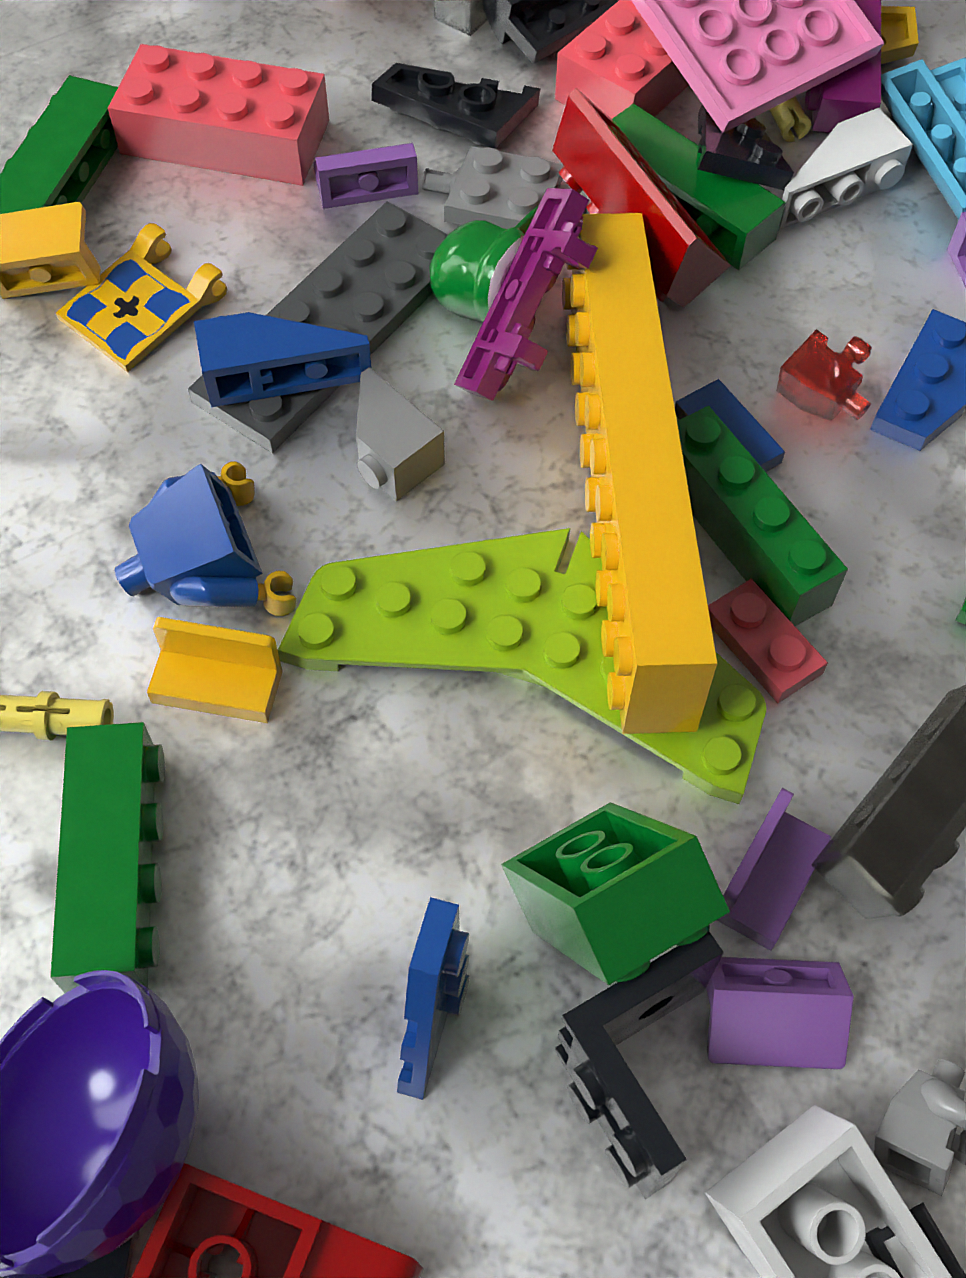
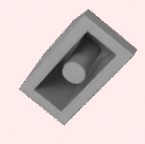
(394, 438)

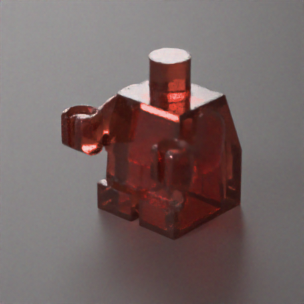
(824, 379)

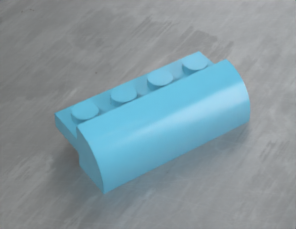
(933, 117)

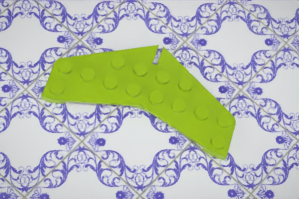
(510, 614)

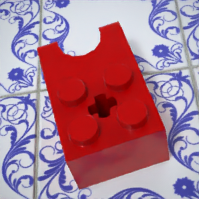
(273, 1240)

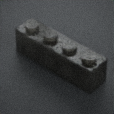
(905, 820)

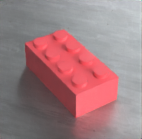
(619, 64)
(220, 114)

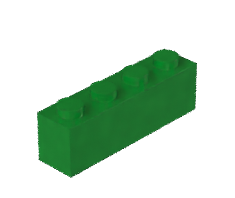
(62, 149)
(733, 213)
(756, 520)
(107, 854)

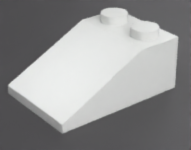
(810, 1201)

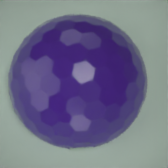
(90, 1122)

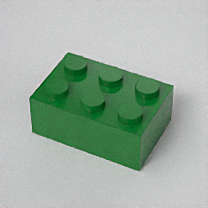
(616, 891)

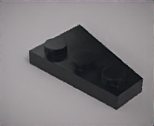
(468, 110)
(741, 153)

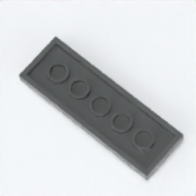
(357, 289)

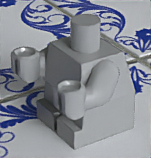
(921, 1127)

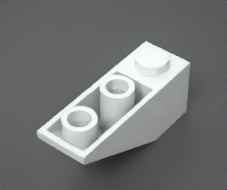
(850, 163)

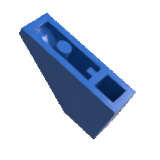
(270, 356)

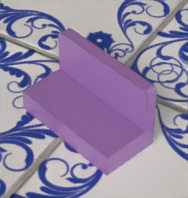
(367, 175)
(772, 874)
(779, 1013)

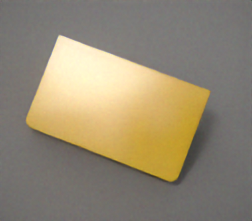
(45, 251)
(215, 670)

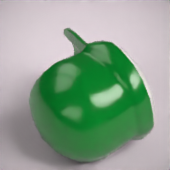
(473, 265)

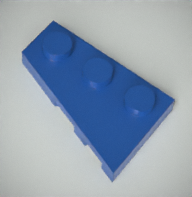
(929, 386)
(434, 989)

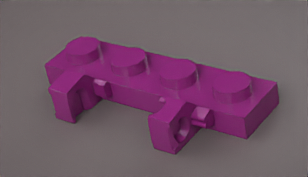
(534, 270)

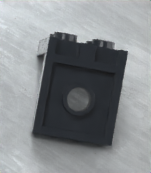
(602, 1081)

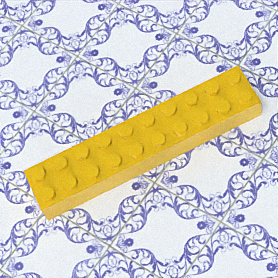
(637, 486)

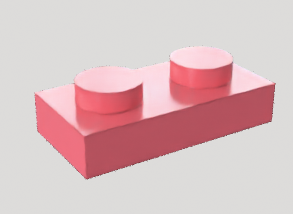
(765, 641)

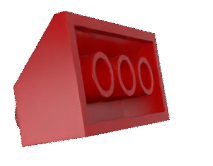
(620, 180)

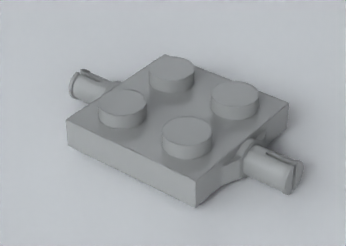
(494, 186)

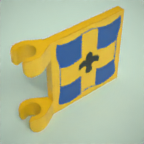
(137, 302)

